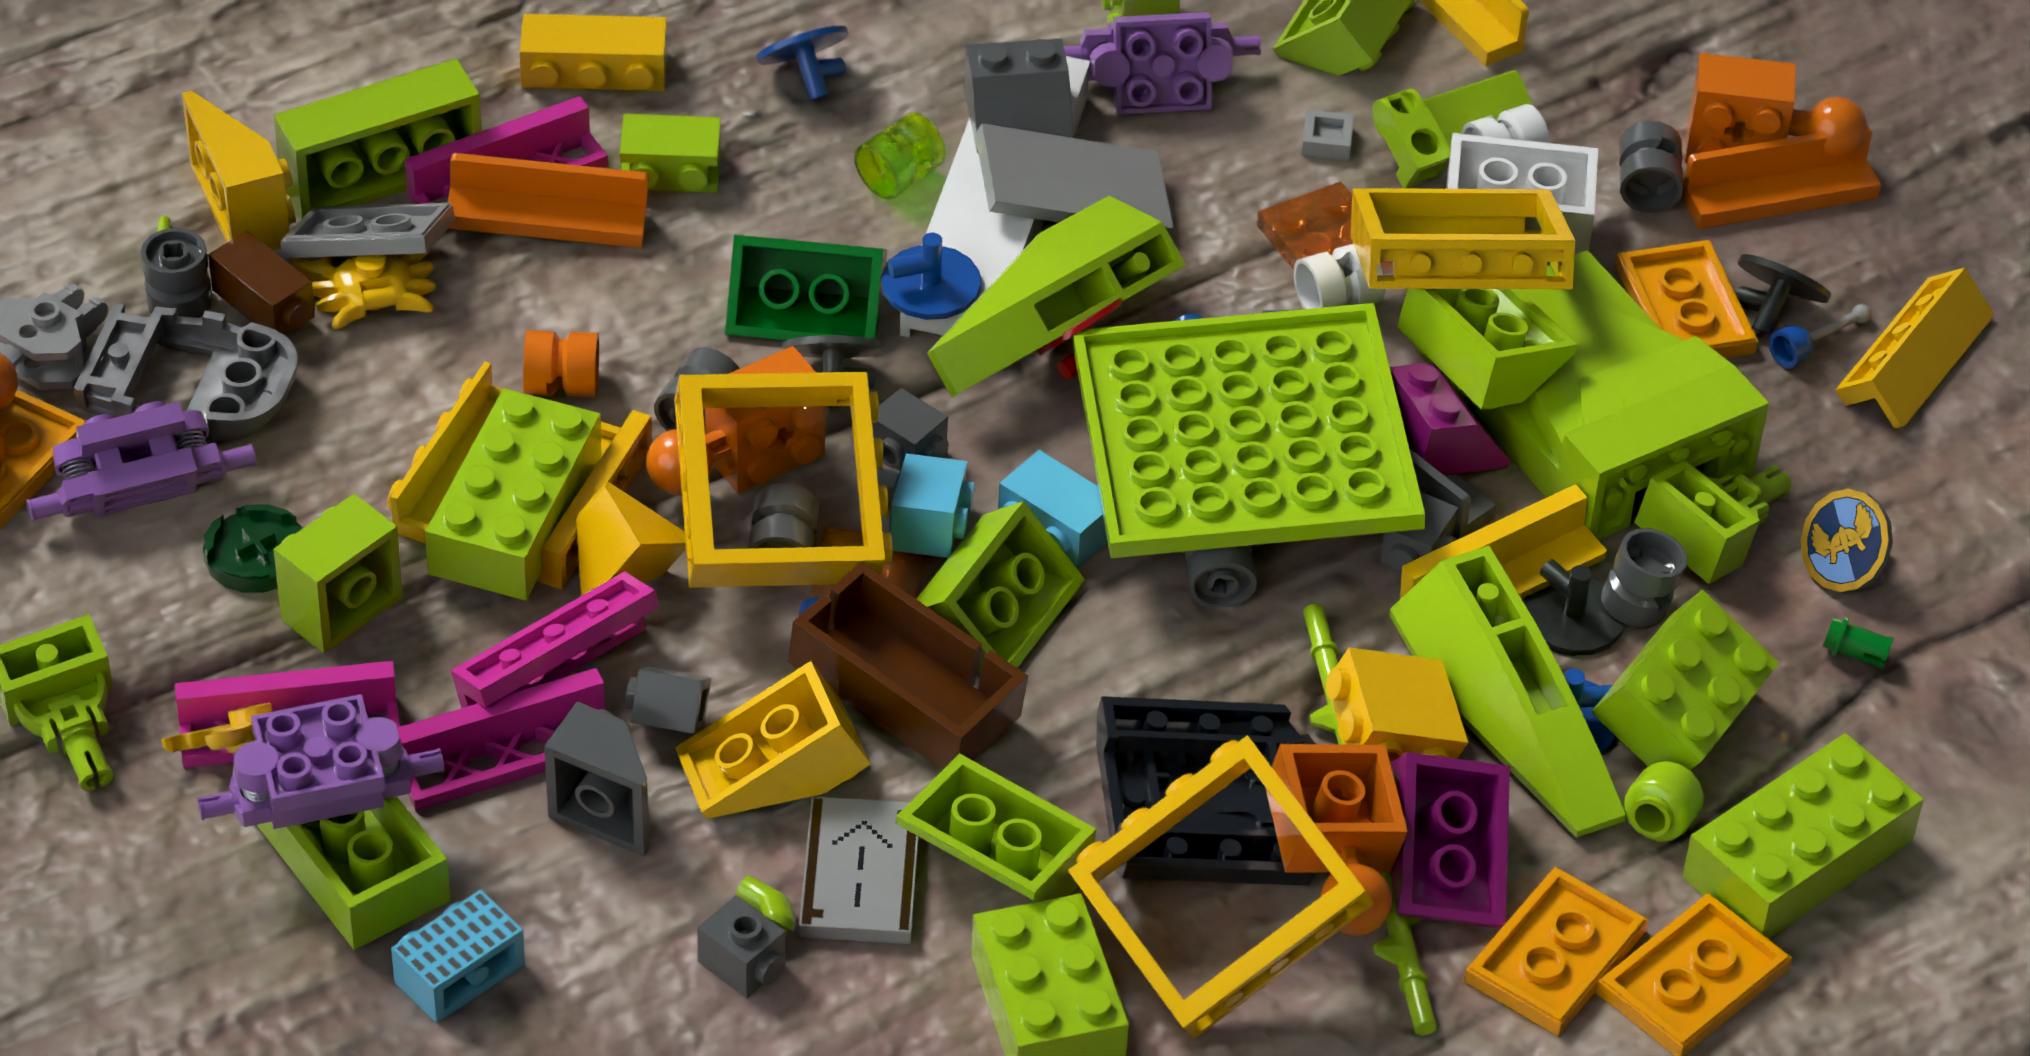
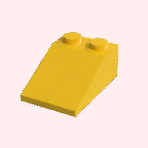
(238, 174)
(774, 748)

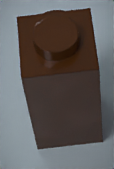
(261, 284)

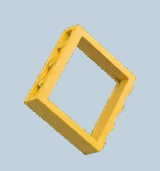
(1461, 238)
(777, 565)
(1271, 955)

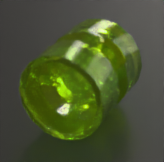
(900, 155)

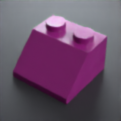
(1443, 423)

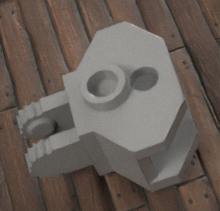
(51, 333)

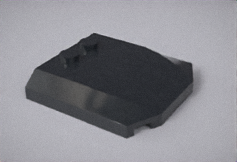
(1156, 741)

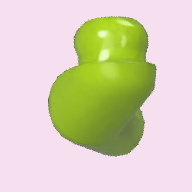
(768, 902)

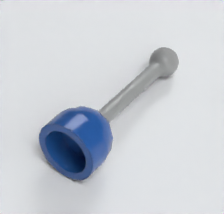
(1794, 344)

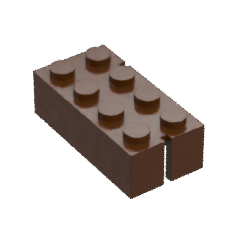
(907, 668)

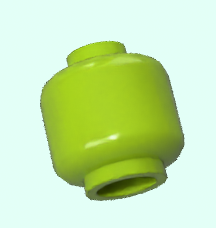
(1663, 801)

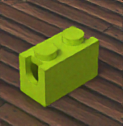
(673, 151)

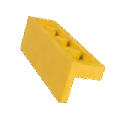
(1485, 27)
(1919, 346)
(1525, 543)

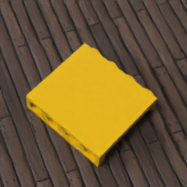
(436, 464)

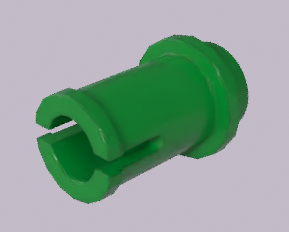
(1857, 642)

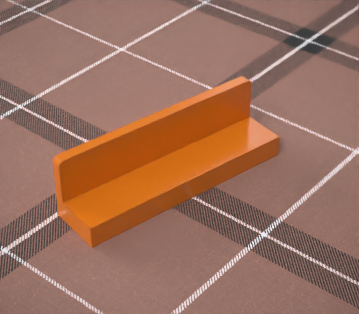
(1775, 180)
(548, 200)

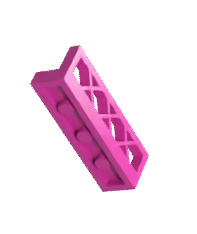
(533, 137)
(557, 642)
(209, 701)
(497, 733)

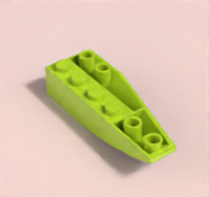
(1053, 286)
(1509, 686)

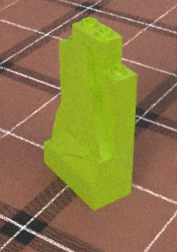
(1625, 403)

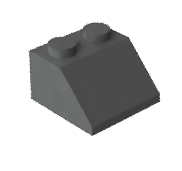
(1019, 86)
(598, 778)

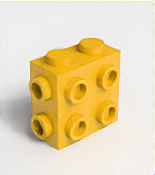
(1395, 704)

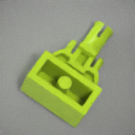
(1710, 515)
(60, 685)

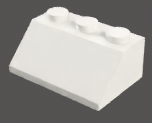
(1523, 164)

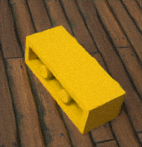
(593, 52)

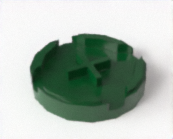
(243, 544)

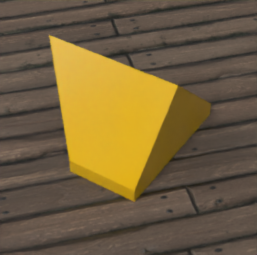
(623, 536)

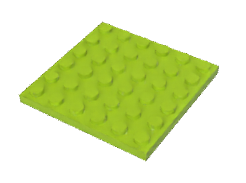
(1246, 430)

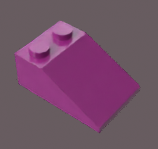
(1455, 840)

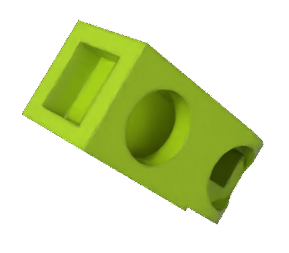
(1412, 137)

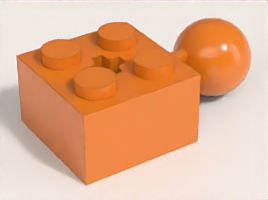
(1753, 102)
(752, 442)
(1356, 808)

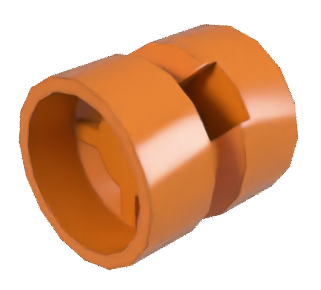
(561, 363)

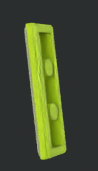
(1477, 101)

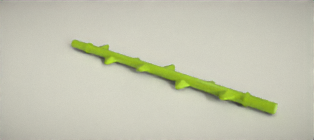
(1399, 946)

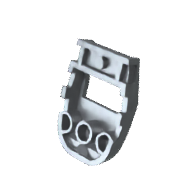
(240, 387)

